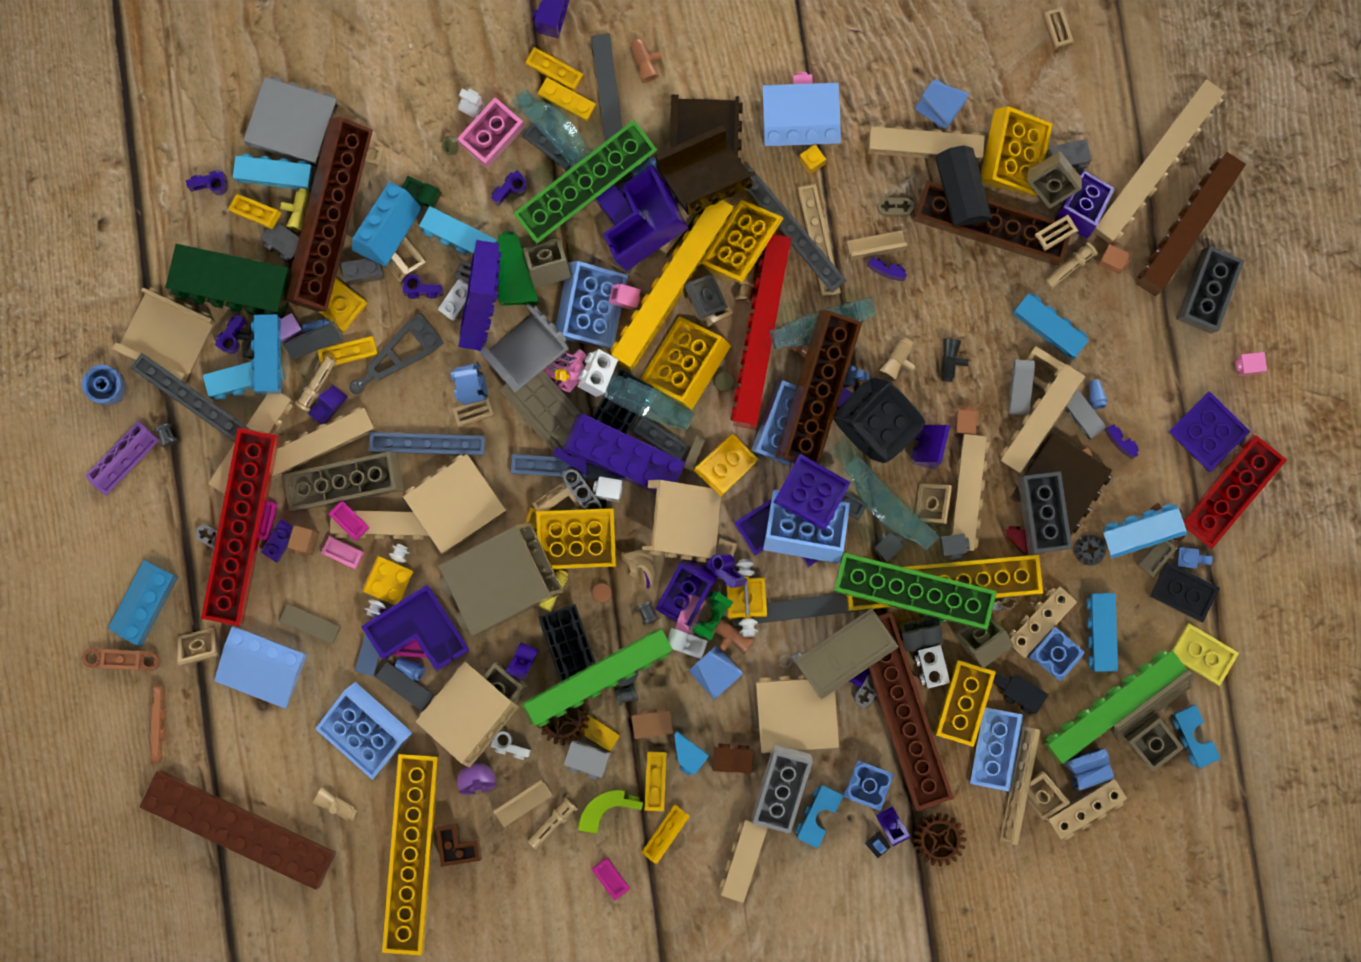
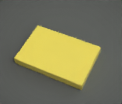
(1204, 654)

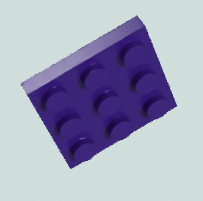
(1209, 431)
(812, 492)

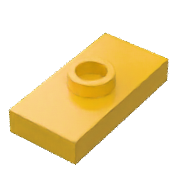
(600, 734)

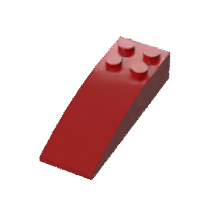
(1233, 490)

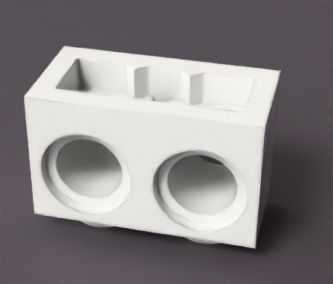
(600, 374)
(608, 489)
(938, 665)

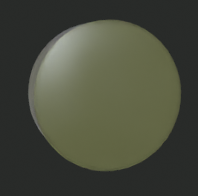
(450, 145)
(724, 381)

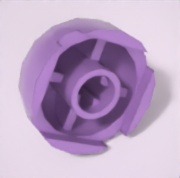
(475, 778)

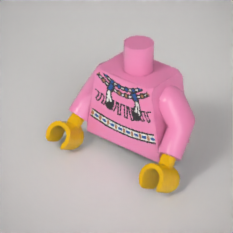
(566, 369)

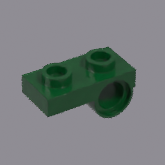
(422, 193)

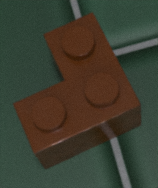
(732, 759)
(454, 852)

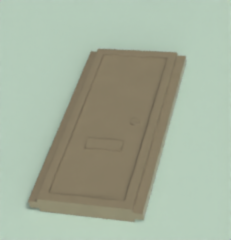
(544, 408)
(846, 653)
(1153, 705)

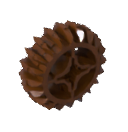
(560, 727)
(934, 847)

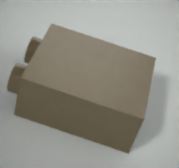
(499, 579)

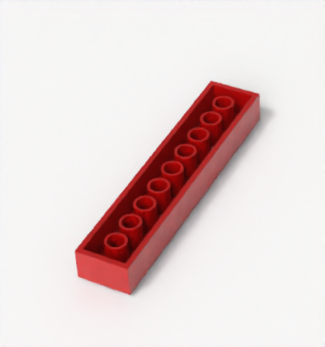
(759, 339)
(240, 526)

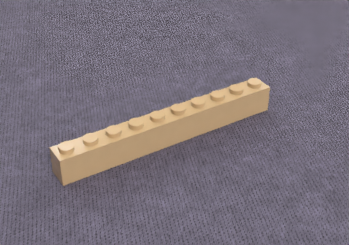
(1158, 161)

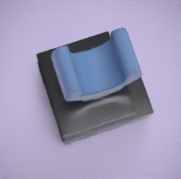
(877, 845)

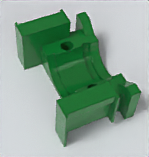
(718, 606)

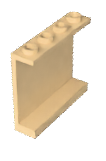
(166, 333)
(454, 504)
(684, 521)
(466, 714)
(795, 715)

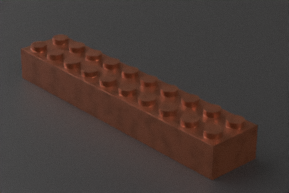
(328, 214)
(909, 725)
(237, 829)

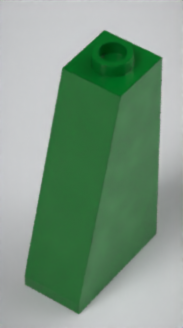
(514, 276)

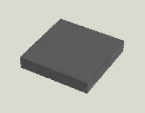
(706, 296)

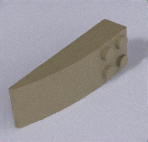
(343, 481)

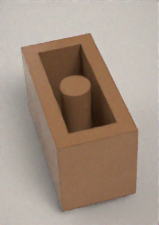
(302, 541)
(652, 724)

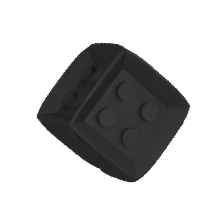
(879, 420)

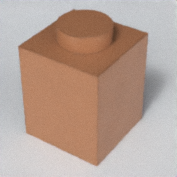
(1114, 259)
(965, 421)

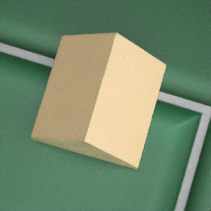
(933, 503)
(198, 646)
(1045, 796)

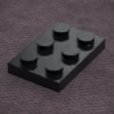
(1184, 592)

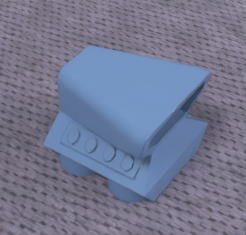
(941, 103)
(1056, 653)
(715, 672)
(1089, 769)
(868, 785)

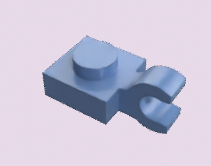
(853, 375)
(1190, 558)

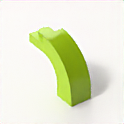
(594, 810)

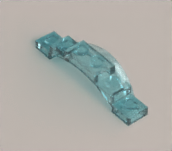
(553, 126)
(800, 330)
(646, 402)
(887, 506)

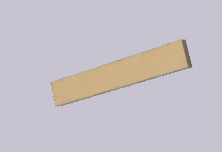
(816, 227)
(1020, 785)

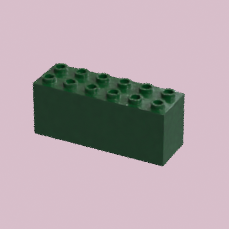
(227, 281)

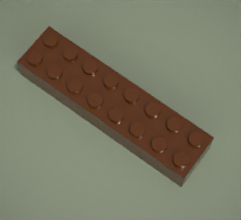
(1191, 223)
(1007, 229)
(819, 387)

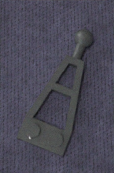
(424, 335)

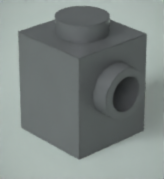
(954, 545)
(888, 546)

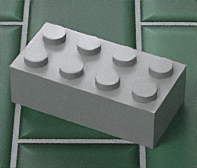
(587, 759)
(782, 788)

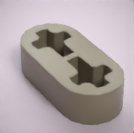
(895, 212)
(694, 453)

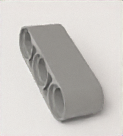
(1021, 387)
(1084, 416)
(575, 484)

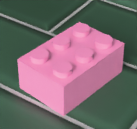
(491, 133)

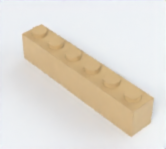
(920, 143)
(1043, 418)
(266, 419)
(322, 441)
(969, 487)
(385, 524)

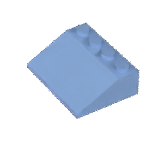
(801, 114)
(585, 307)
(797, 537)
(259, 667)
(363, 730)

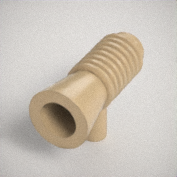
(898, 358)
(334, 805)

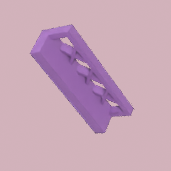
(123, 460)

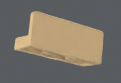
(876, 245)
(523, 803)

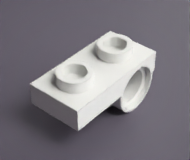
(470, 103)
(455, 300)
(687, 643)
(519, 752)

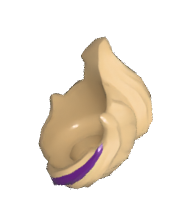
(641, 567)

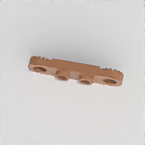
(121, 659)
(158, 717)

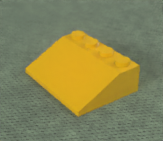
(1013, 148)
(741, 242)
(686, 362)
(578, 537)

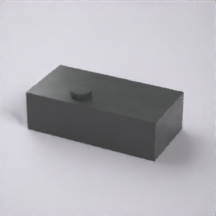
(1210, 289)
(1044, 513)

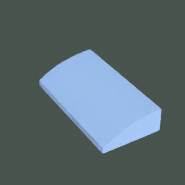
(773, 421)
(996, 749)

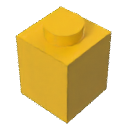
(812, 159)

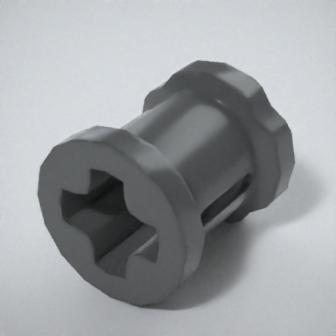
(165, 435)
(647, 613)
(626, 694)

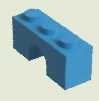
(1185, 722)
(823, 800)

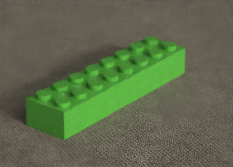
(585, 181)
(914, 591)
(596, 677)
(1114, 706)

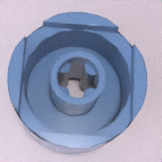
(98, 376)
(469, 384)

